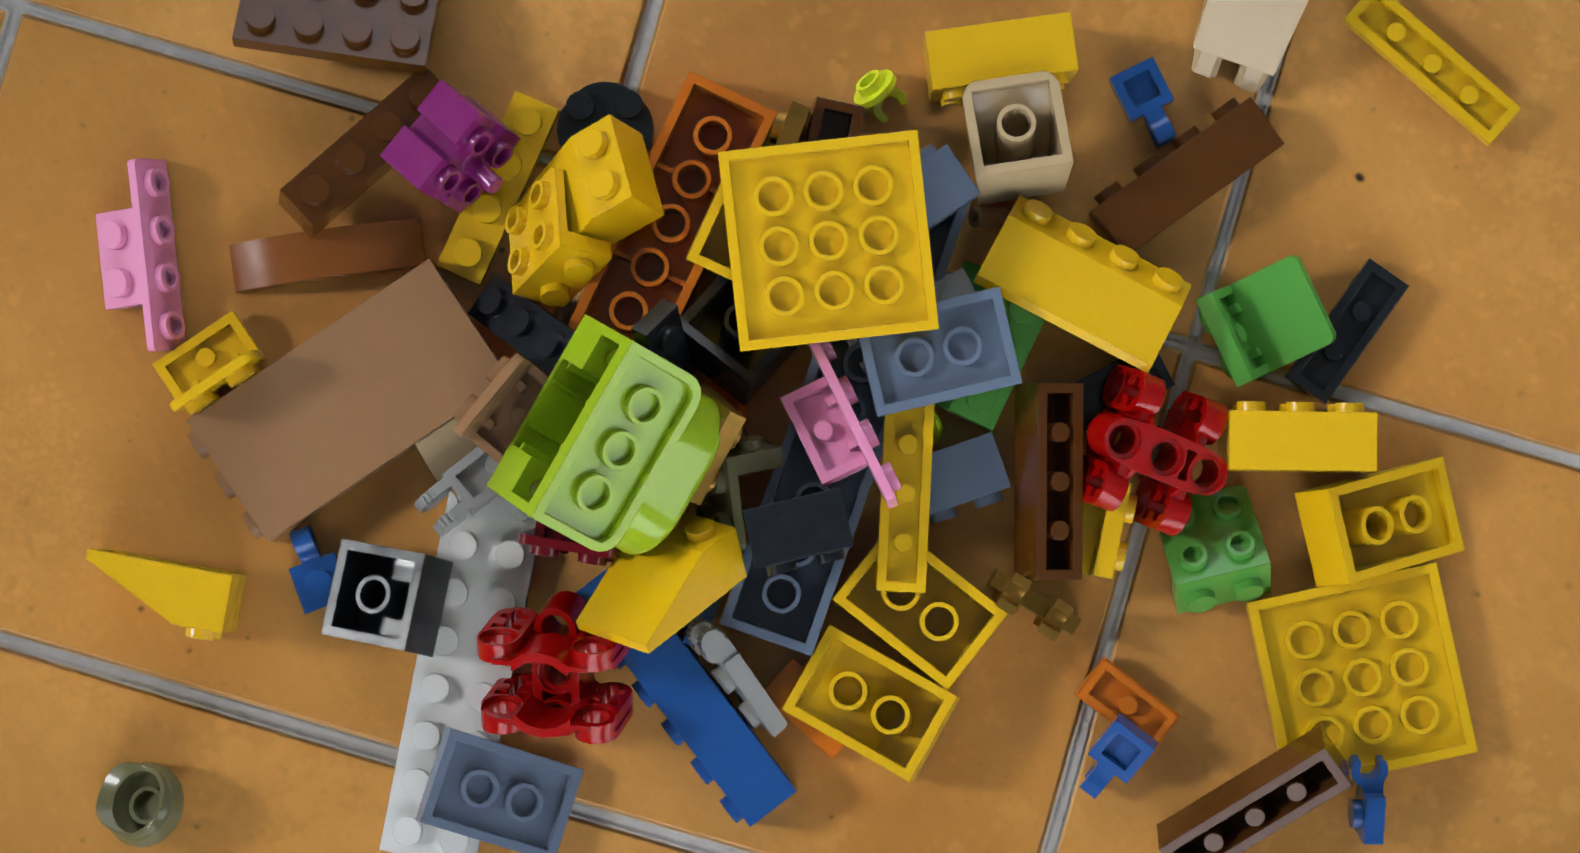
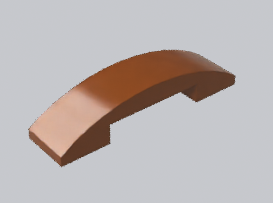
(329, 254)

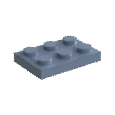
(960, 359)
(499, 793)

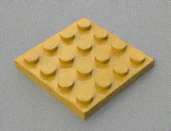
(828, 240)
(1367, 667)

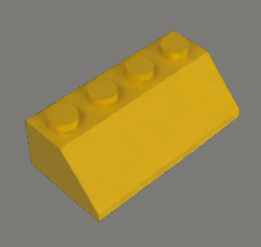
(1084, 283)

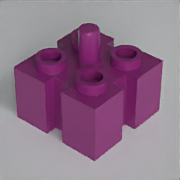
(452, 148)

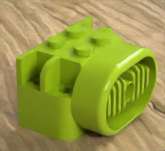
(611, 444)

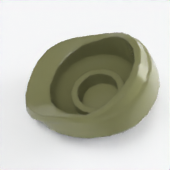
(140, 803)

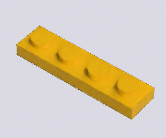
(1433, 67)
(482, 224)
(906, 526)

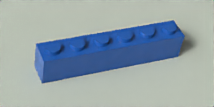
(708, 724)

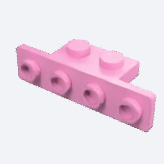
(141, 256)
(830, 430)

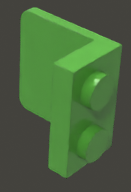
(1266, 320)
(1218, 553)

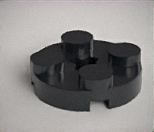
(597, 102)

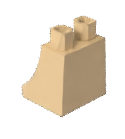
(1246, 34)
(1017, 136)

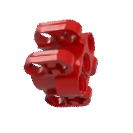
(1191, 423)
(561, 674)

